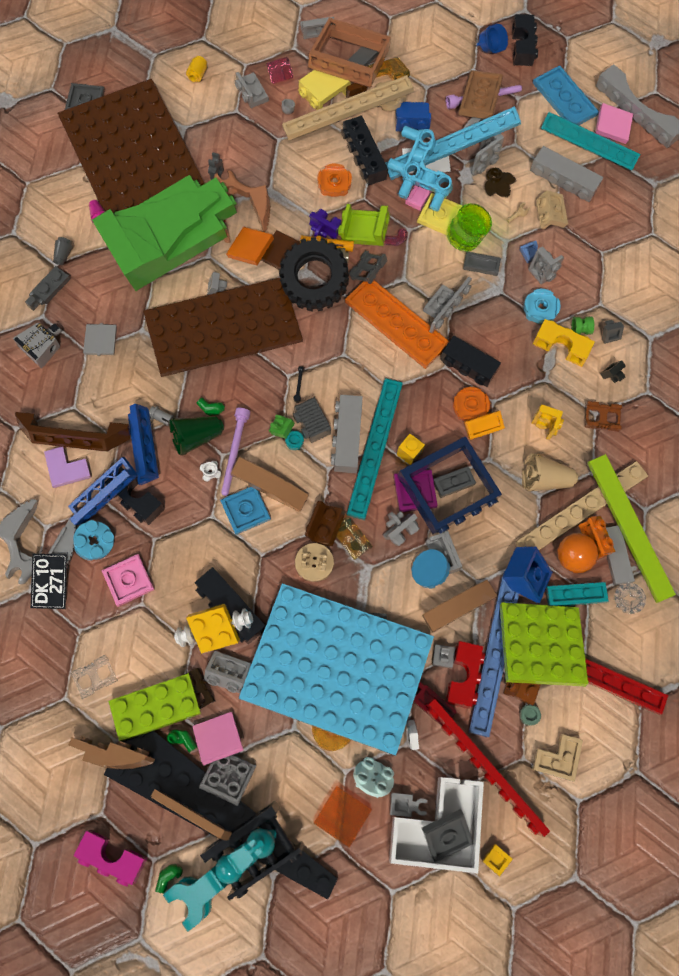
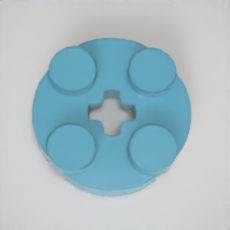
(538, 315)
(95, 551)

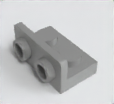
(251, 89)
(544, 266)
(226, 672)

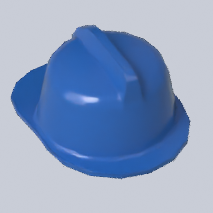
(493, 39)

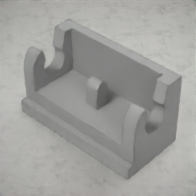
(444, 544)

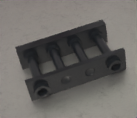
(268, 816)

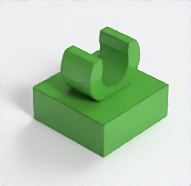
(281, 426)

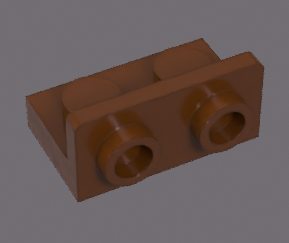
(324, 524)

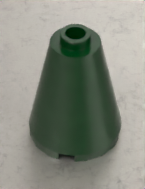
(194, 432)

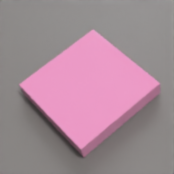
(614, 123)
(128, 580)
(217, 738)

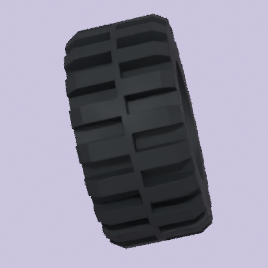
(314, 251)

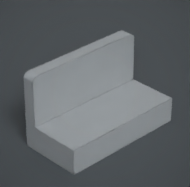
(313, 27)

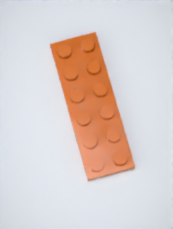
(397, 322)

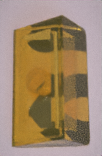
(353, 538)

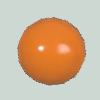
(577, 553)

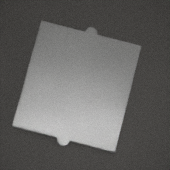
(100, 339)

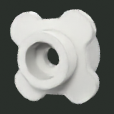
(210, 466)

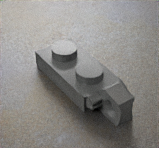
(47, 288)

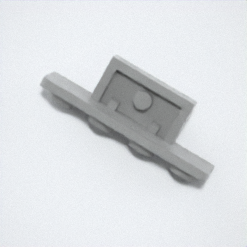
(442, 303)

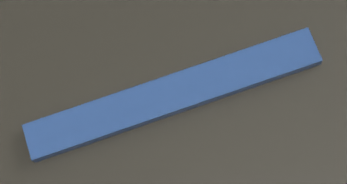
(492, 669)

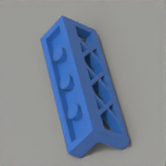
(142, 444)
(105, 493)

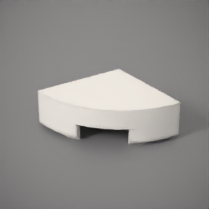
(413, 735)

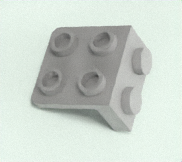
(488, 154)

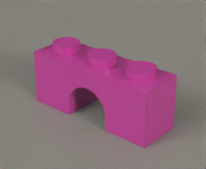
(92, 852)

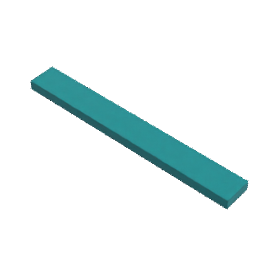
(374, 449)

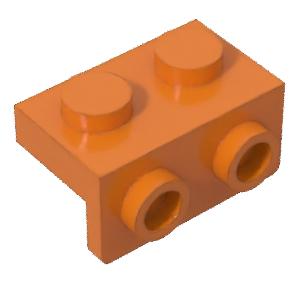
(596, 529)

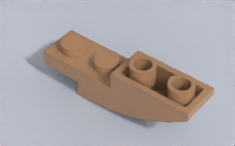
(112, 756)

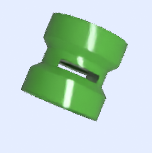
(583, 325)

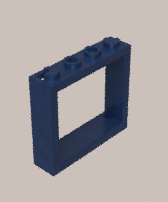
(435, 458)

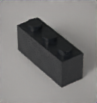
(470, 361)

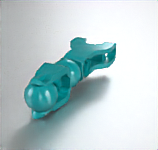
(199, 892)

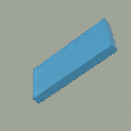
(565, 96)

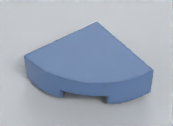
(529, 250)

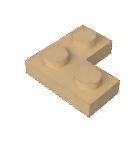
(562, 764)

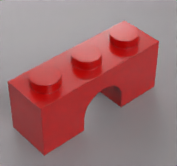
(469, 657)

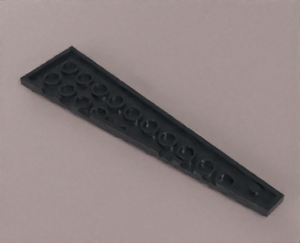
(181, 780)

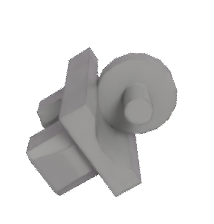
(407, 522)

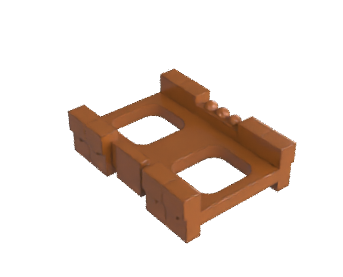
(603, 410)

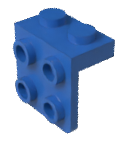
(413, 115)

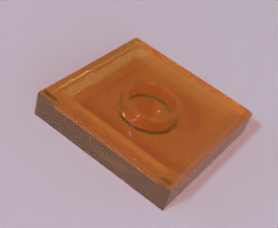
(342, 816)

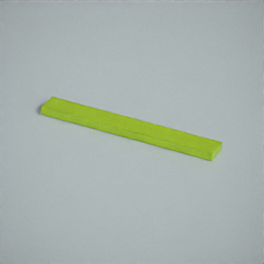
(631, 528)

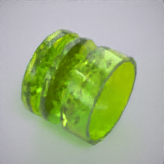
(469, 227)

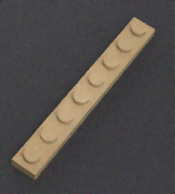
(347, 107)
(579, 511)

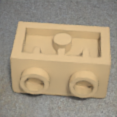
(551, 210)

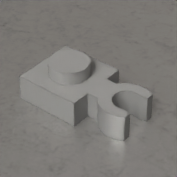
(404, 805)

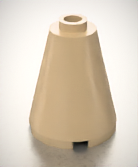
(546, 474)

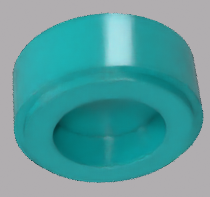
(294, 440)

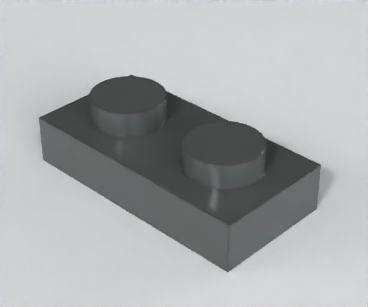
(454, 482)

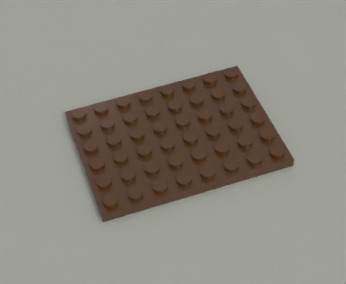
(128, 146)

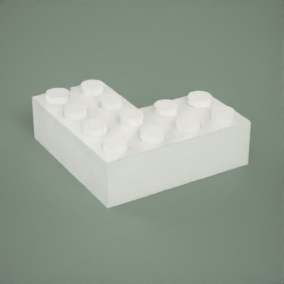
(408, 841)

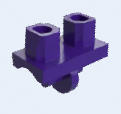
(322, 226)

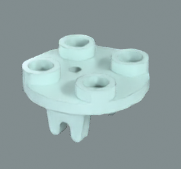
(373, 777)

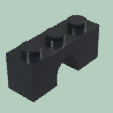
(525, 48)
(145, 508)

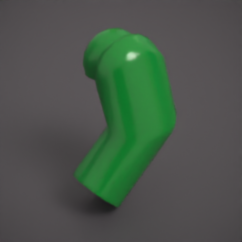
(212, 408)

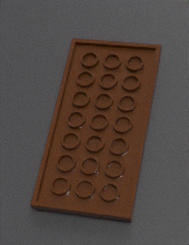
(221, 327)

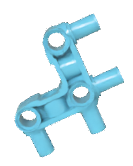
(417, 160)

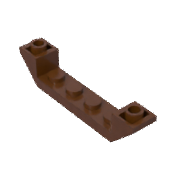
(115, 436)

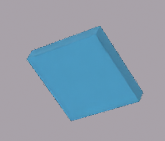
(245, 510)

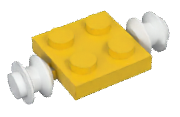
(213, 628)

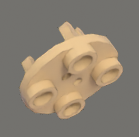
(304, 562)

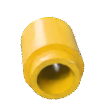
(196, 69)

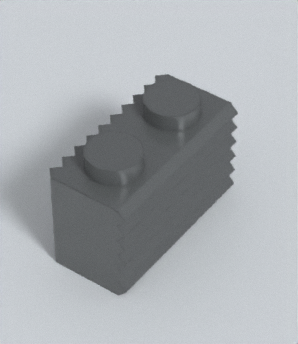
(312, 420)

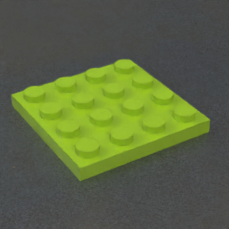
(543, 644)

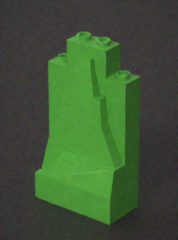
(166, 228)

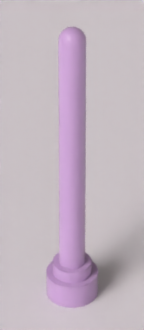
(453, 101)
(242, 416)

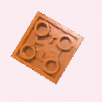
(250, 246)

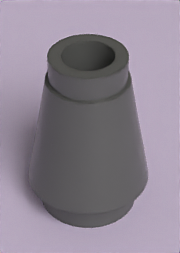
(61, 250)

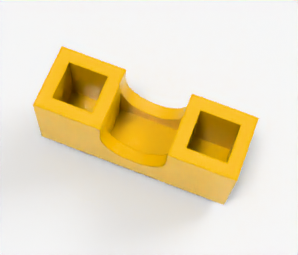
(577, 345)

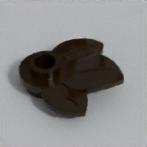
(500, 184)

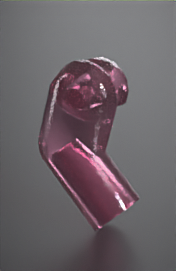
(398, 239)

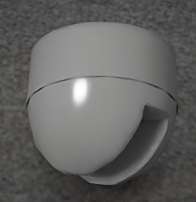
(288, 106)

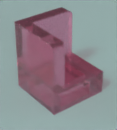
(279, 70)

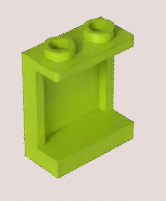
(364, 226)

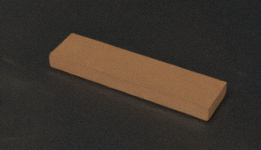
(191, 815)

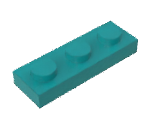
(577, 594)

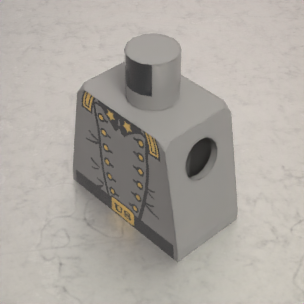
(39, 343)

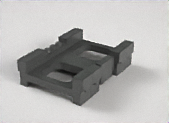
(364, 266)

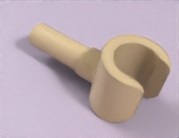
(520, 212)

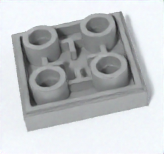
(228, 778)

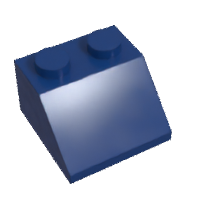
(528, 573)

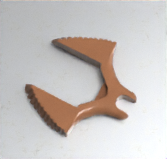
(258, 197)

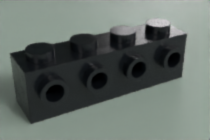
(364, 150)

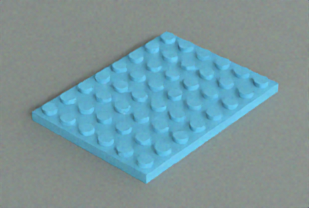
(337, 669)

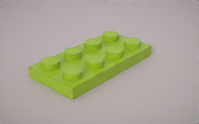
(154, 707)

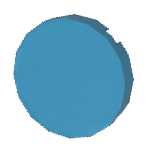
(430, 568)

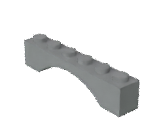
(661, 126)

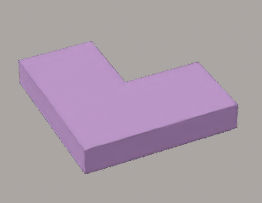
(61, 471)

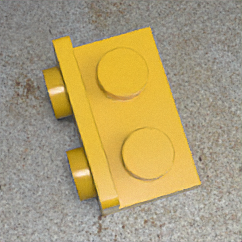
(548, 419)

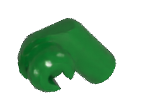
(182, 737)
(166, 875)

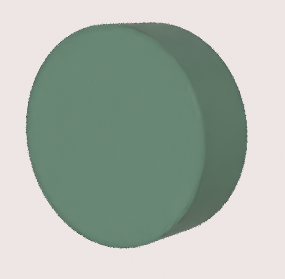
(530, 715)

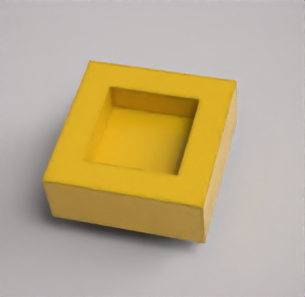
(497, 860)

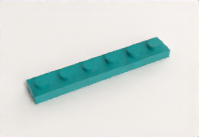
(590, 140)

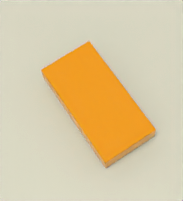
(484, 425)

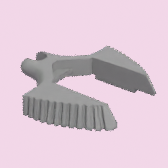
(12, 529)

